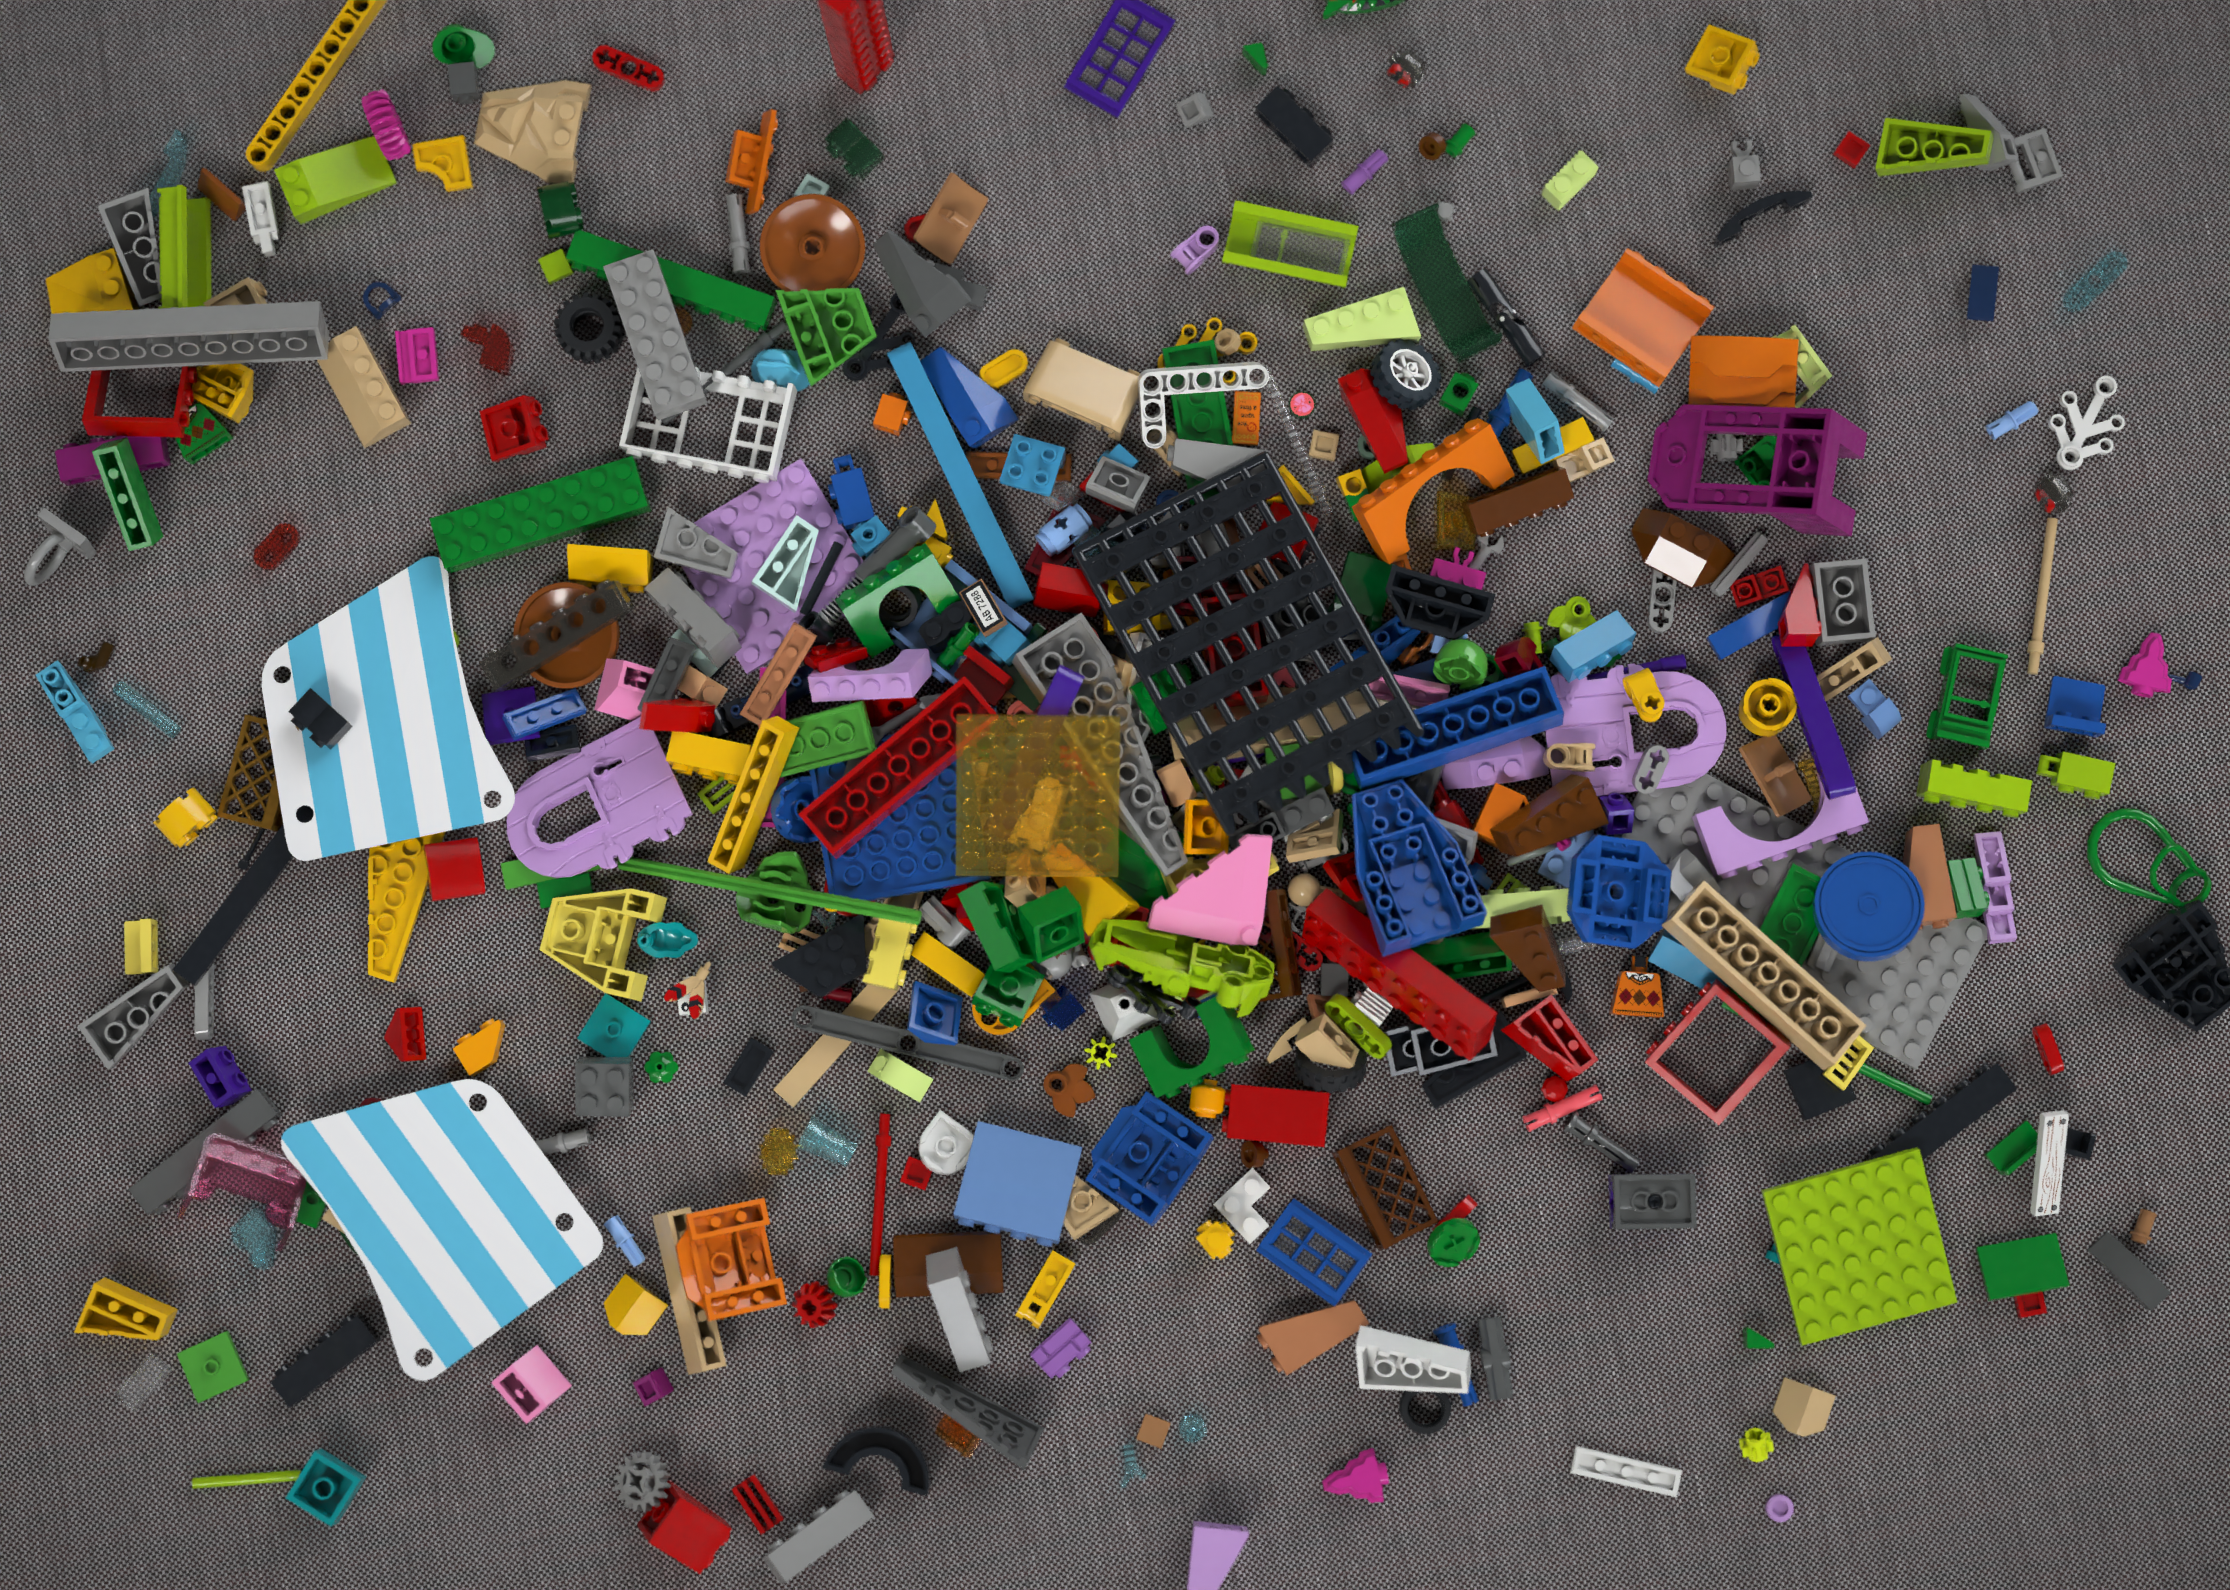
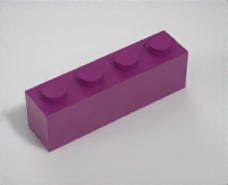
(78, 464)

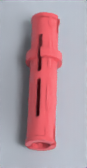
(1552, 1112)

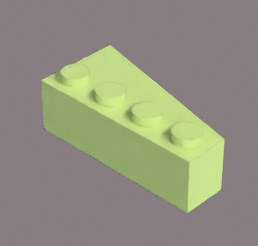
(1364, 323)
(1552, 899)

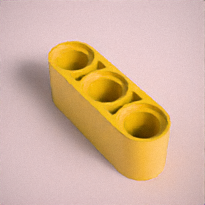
(947, 964)

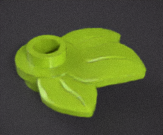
(1567, 620)

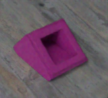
(653, 1386)

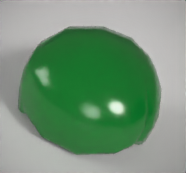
(846, 1277)

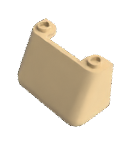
(1084, 388)

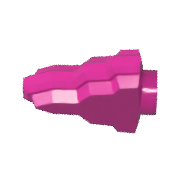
(2147, 669)
(1360, 1478)

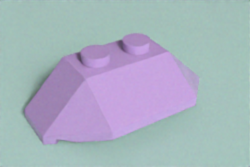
(1499, 765)

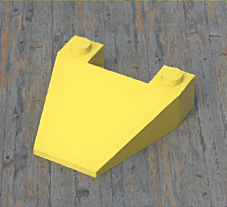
(595, 934)

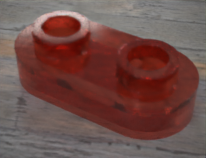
(274, 544)

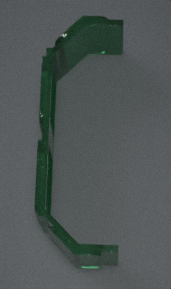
(1443, 285)

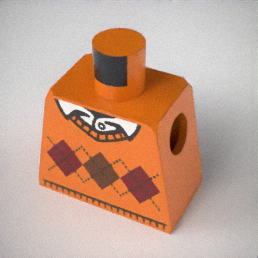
(1637, 991)

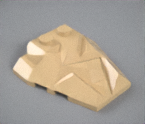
(535, 127)

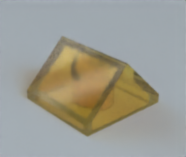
(1451, 524)

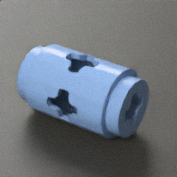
(1072, 522)

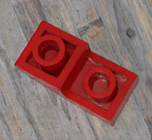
(1759, 586)

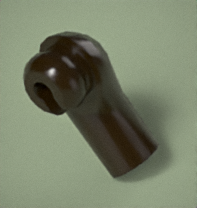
(97, 661)

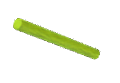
(245, 1479)

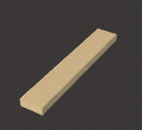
(829, 1049)

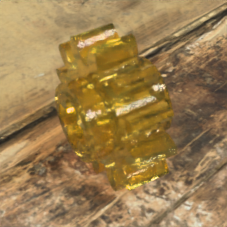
(778, 1151)

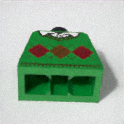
(202, 435)

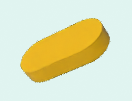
(1004, 368)
(885, 1277)

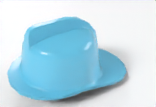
(780, 367)

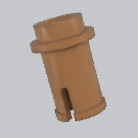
(2143, 1227)

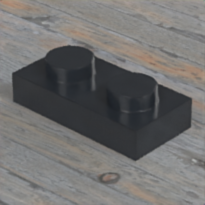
(553, 743)

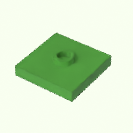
(213, 1367)

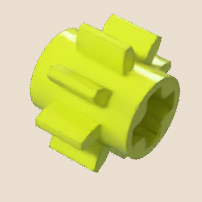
(1108, 1054)
(1756, 1445)

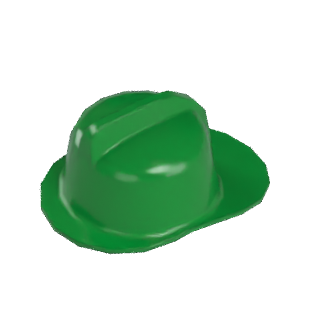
(462, 45)

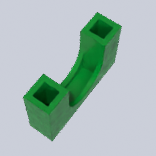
(915, 569)
(1168, 1073)

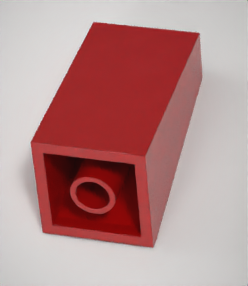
(1276, 1115)

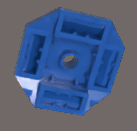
(1638, 886)

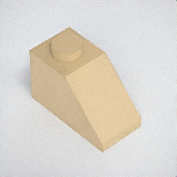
(1326, 1043)

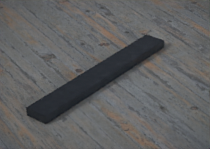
(238, 905)

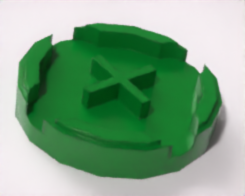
(1453, 1242)

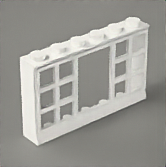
(739, 387)

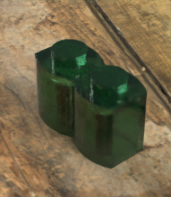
(853, 148)

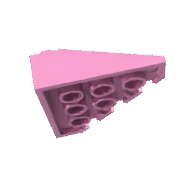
(1224, 900)

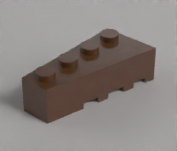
(1552, 817)

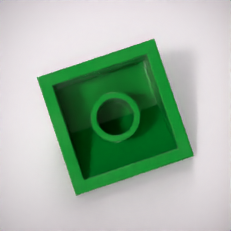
(1052, 923)

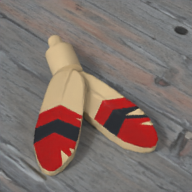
(695, 986)

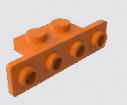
(749, 160)

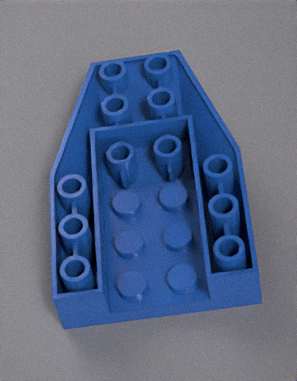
(1410, 870)

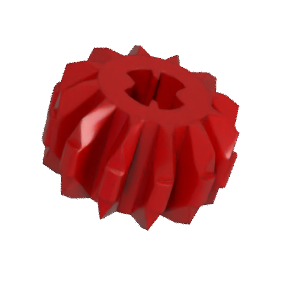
(814, 1304)

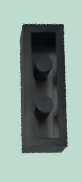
(1294, 125)

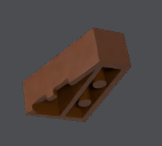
(1531, 946)

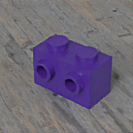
(220, 1076)

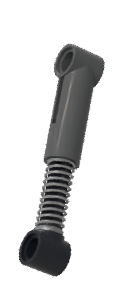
(912, 529)

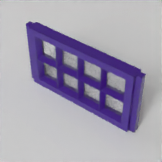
(1119, 55)

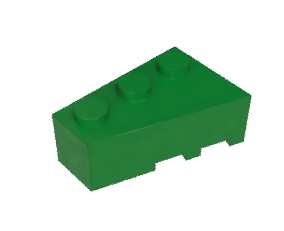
(997, 925)

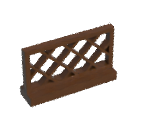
(1283, 946)
(1364, 1197)

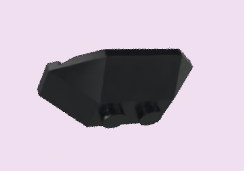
(1436, 603)

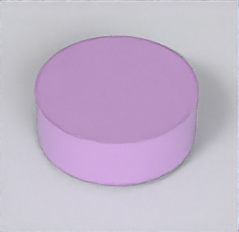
(1779, 1507)

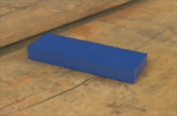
(544, 713)

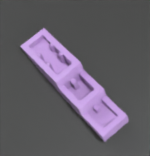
(1996, 879)

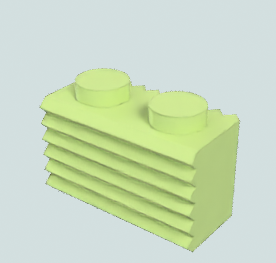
(1569, 180)

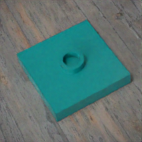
(614, 1028)

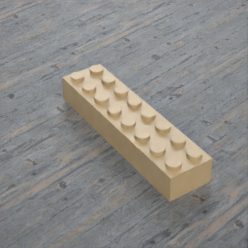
(1764, 975)

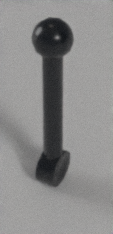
(244, 863)

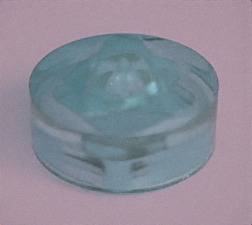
(1192, 1428)

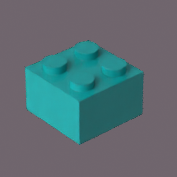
(326, 1487)

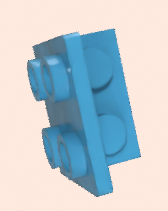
(1032, 465)

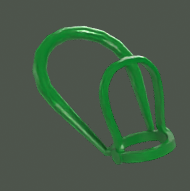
(2178, 850)

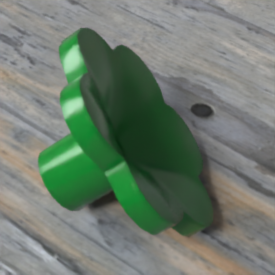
(669, 1067)

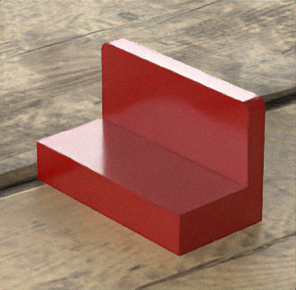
(984, 676)

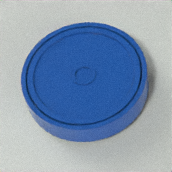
(1868, 906)

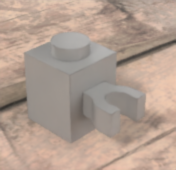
(1743, 168)

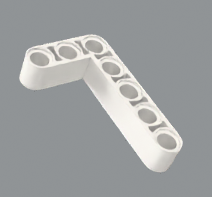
(1189, 385)

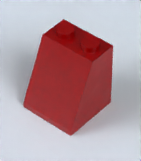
(685, 1529)

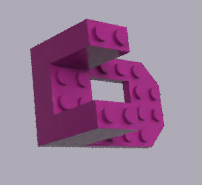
(1801, 471)

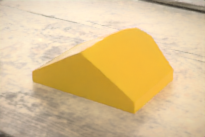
(633, 1308)

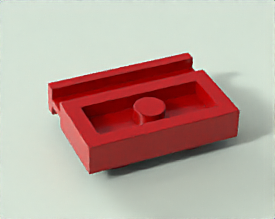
(835, 655)

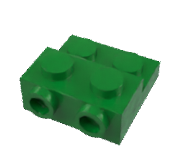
(1166, 688)
(1007, 994)

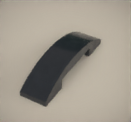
(1788, 200)

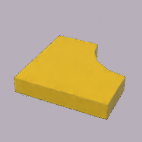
(445, 159)

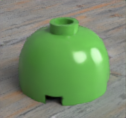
(1461, 663)

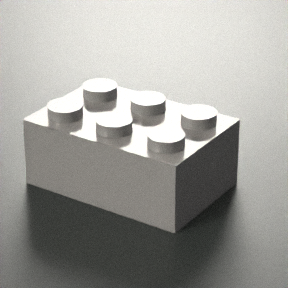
(1843, 601)

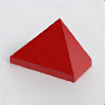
(406, 1034)

